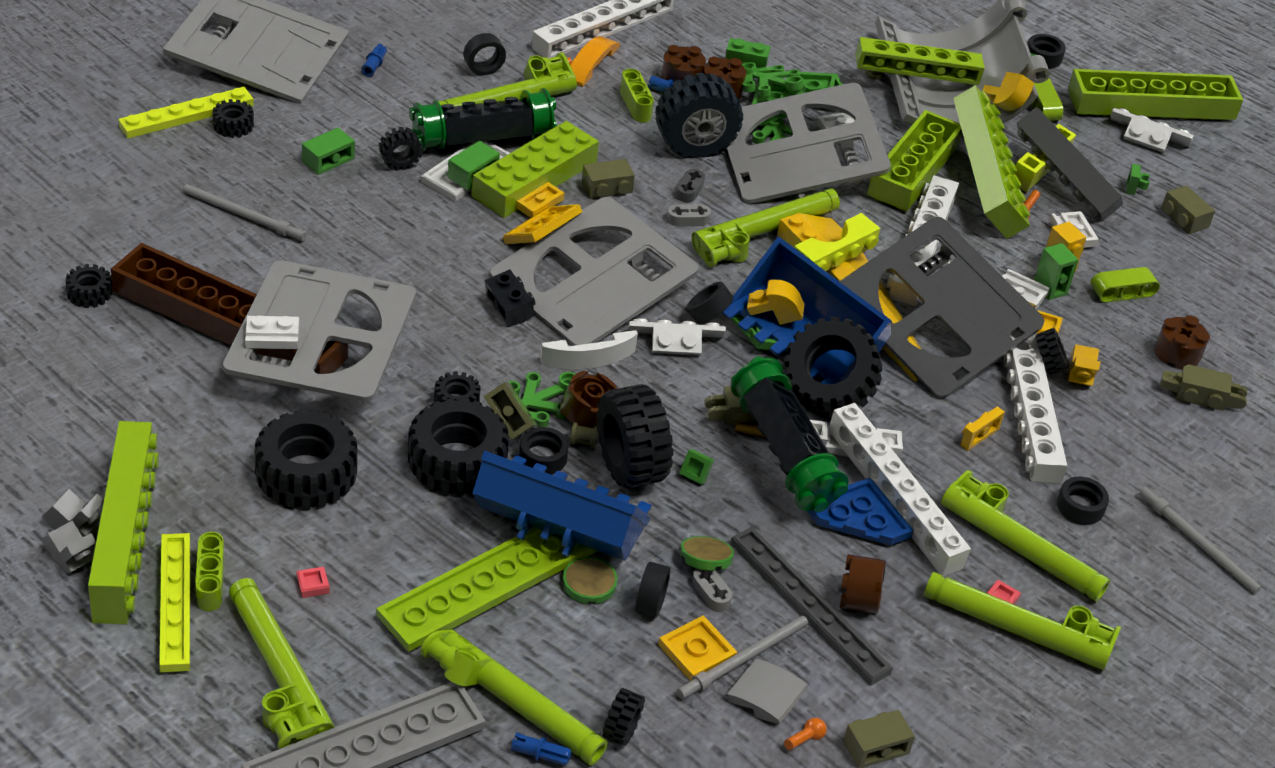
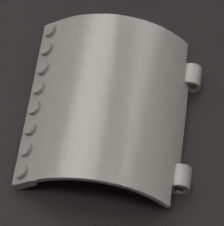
(993, 35)

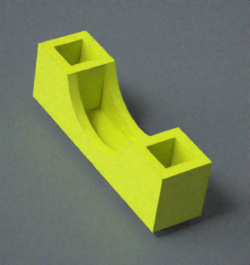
(1033, 168)
(857, 237)

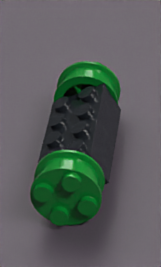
(483, 121)
(792, 437)

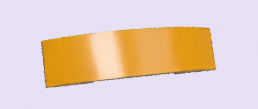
(591, 56)

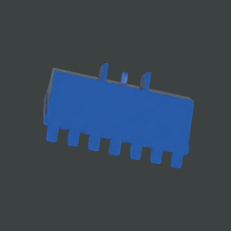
(822, 298)
(559, 506)

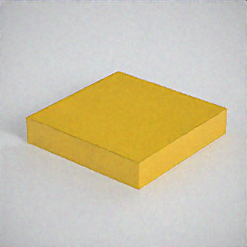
(696, 647)

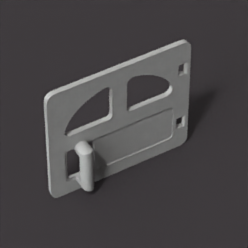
(807, 157)
(605, 288)
(318, 305)

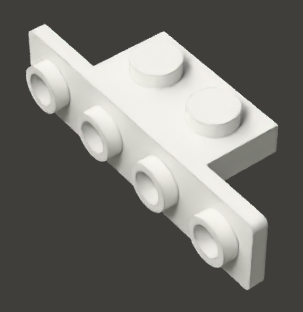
(1150, 133)
(676, 338)

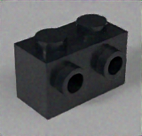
(510, 298)

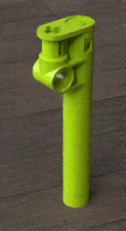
(540, 72)
(731, 238)
(984, 507)
(1078, 637)
(469, 666)
(294, 708)

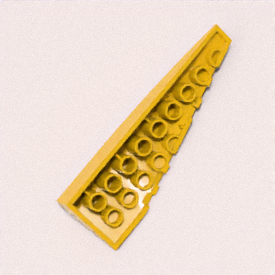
(801, 227)

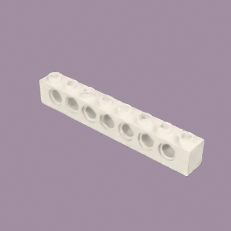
(597, 21)
(935, 202)
(1035, 412)
(877, 460)

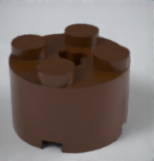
(682, 62)
(728, 69)
(1182, 341)
(582, 398)
(862, 584)

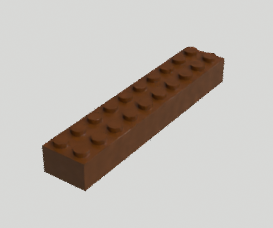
(199, 300)

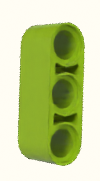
(636, 95)
(1048, 101)
(1125, 284)
(210, 571)

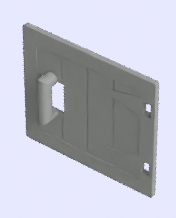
(266, 49)

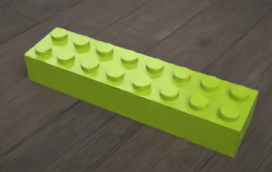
(1155, 94)
(992, 162)
(122, 523)

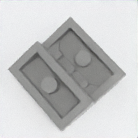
(767, 691)

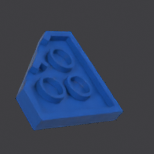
(866, 514)

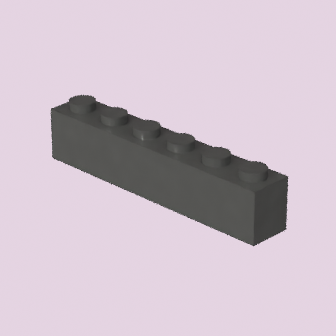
(1069, 164)

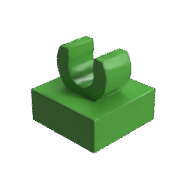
(1136, 179)
(696, 466)

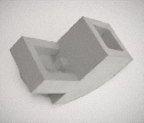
(71, 507)
(69, 547)

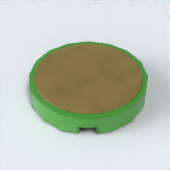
(706, 553)
(589, 580)

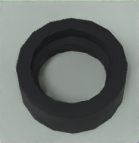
(479, 42)
(1049, 43)
(709, 302)
(546, 437)
(1079, 513)
(652, 589)

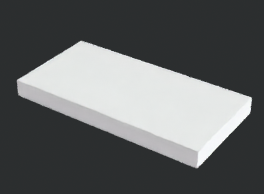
(438, 178)

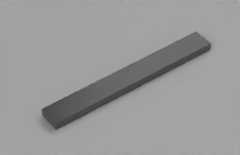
(813, 606)

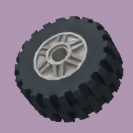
(699, 115)

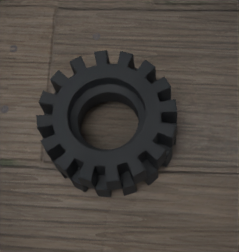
(233, 118)
(402, 158)
(90, 295)
(1052, 351)
(457, 384)
(623, 716)

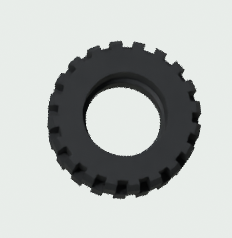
(824, 338)
(454, 423)
(634, 436)
(306, 483)

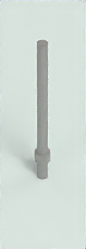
(282, 227)
(1162, 507)
(704, 679)

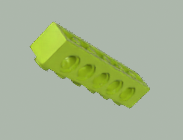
(919, 61)

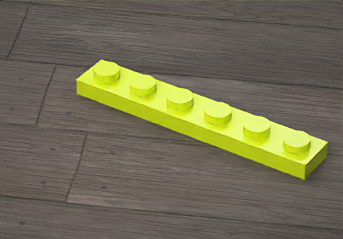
(179, 113)
(175, 603)

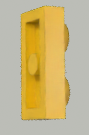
(540, 199)
(982, 428)

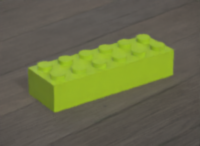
(548, 158)
(916, 160)

